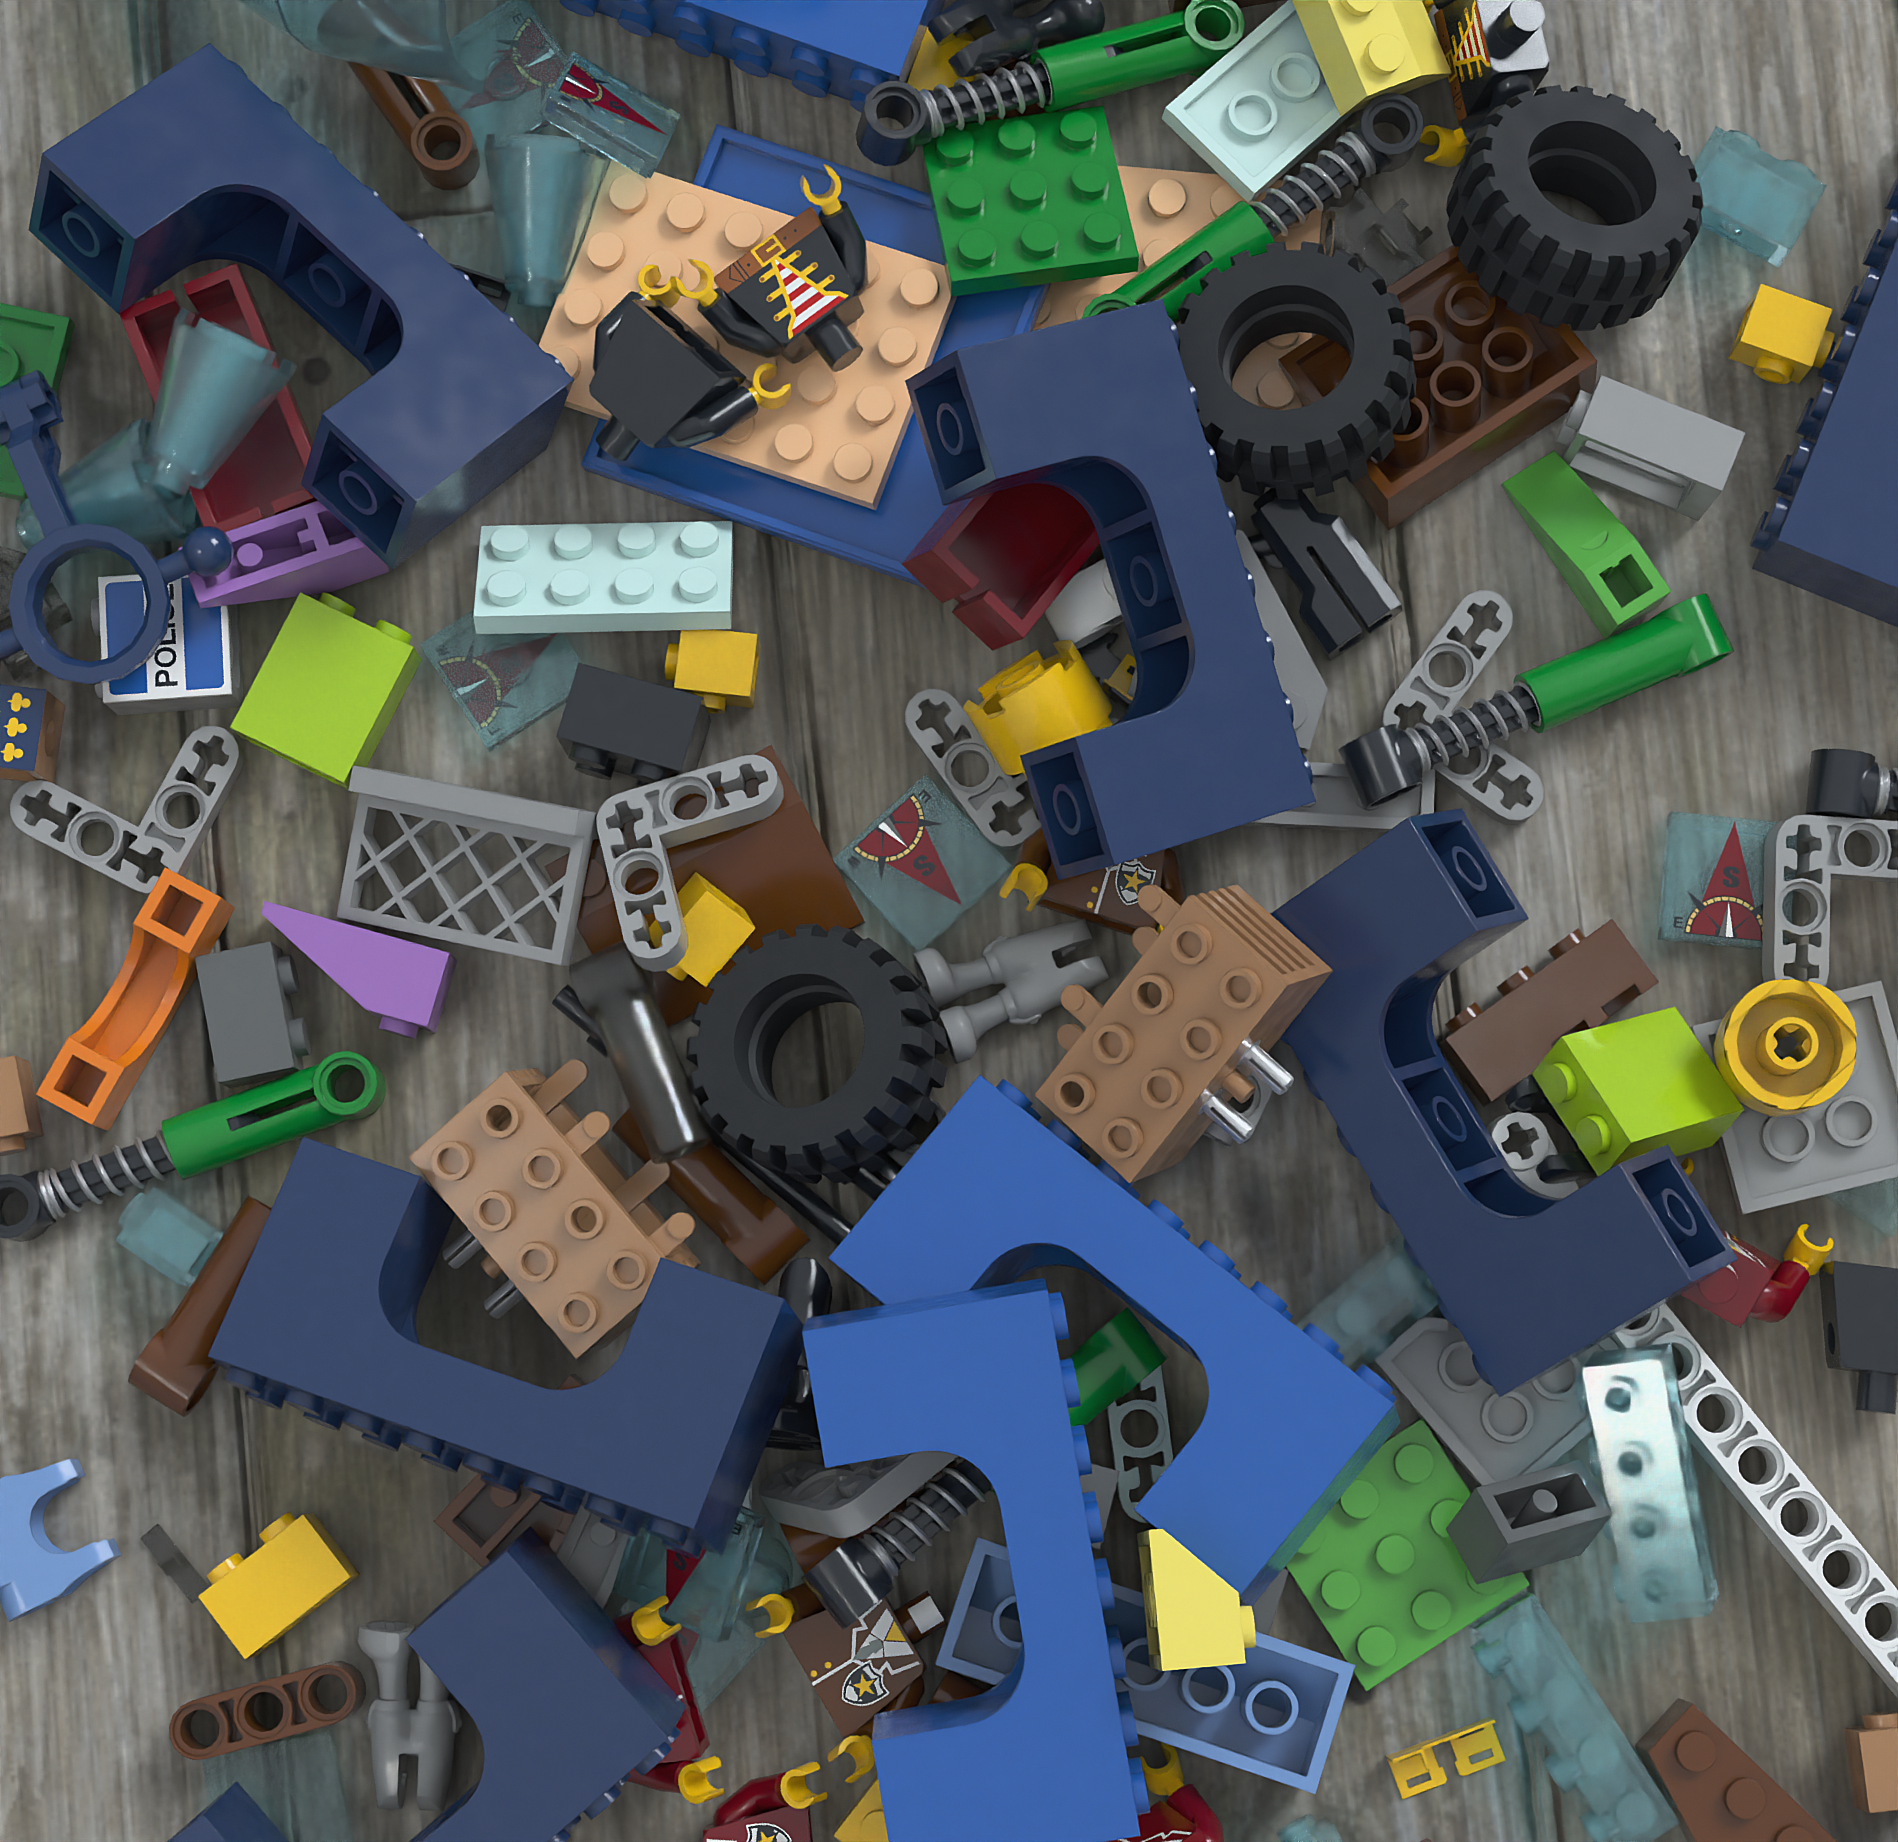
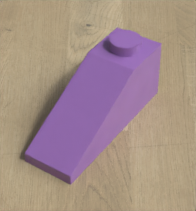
(289, 555)
(383, 973)

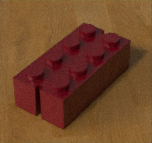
(270, 461)
(1004, 557)

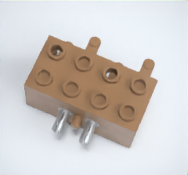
(1174, 1054)
(553, 1206)

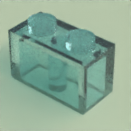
(1754, 195)

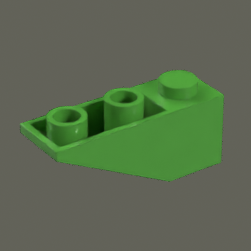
(1587, 544)

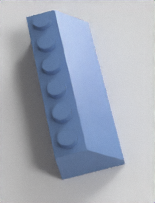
(1255, 1715)

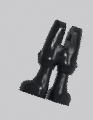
(1007, 39)
(809, 1294)

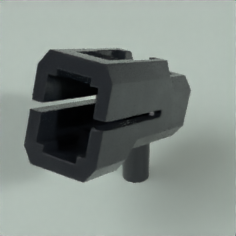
(1289, 537)

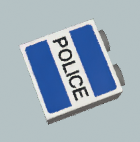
(193, 665)

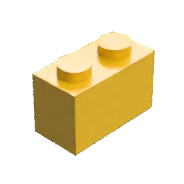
(276, 1584)

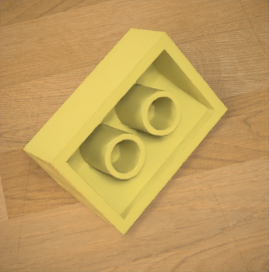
(1372, 48)
(1189, 1609)

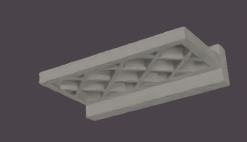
(477, 809)

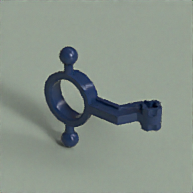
(26, 416)

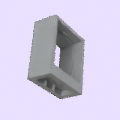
(1649, 447)

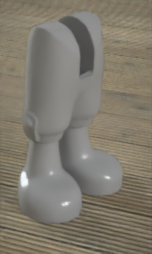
(1029, 977)
(404, 1730)

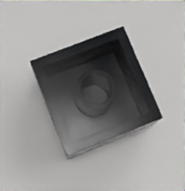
(631, 727)

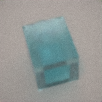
(168, 1235)

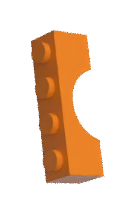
(114, 1046)

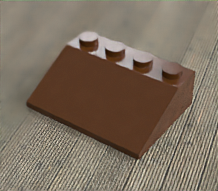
(1479, 384)
(767, 867)

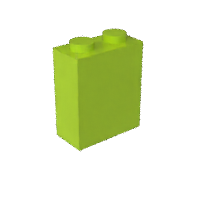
(327, 688)
(1637, 1089)

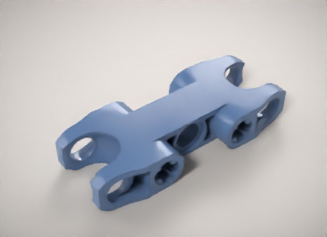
(30, 1565)

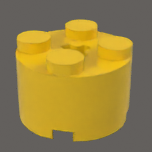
(1038, 705)
(1823, 1048)

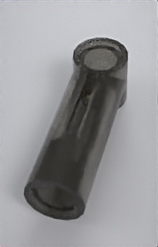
(623, 1005)

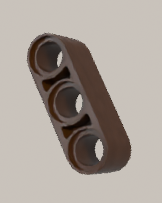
(236, 1710)

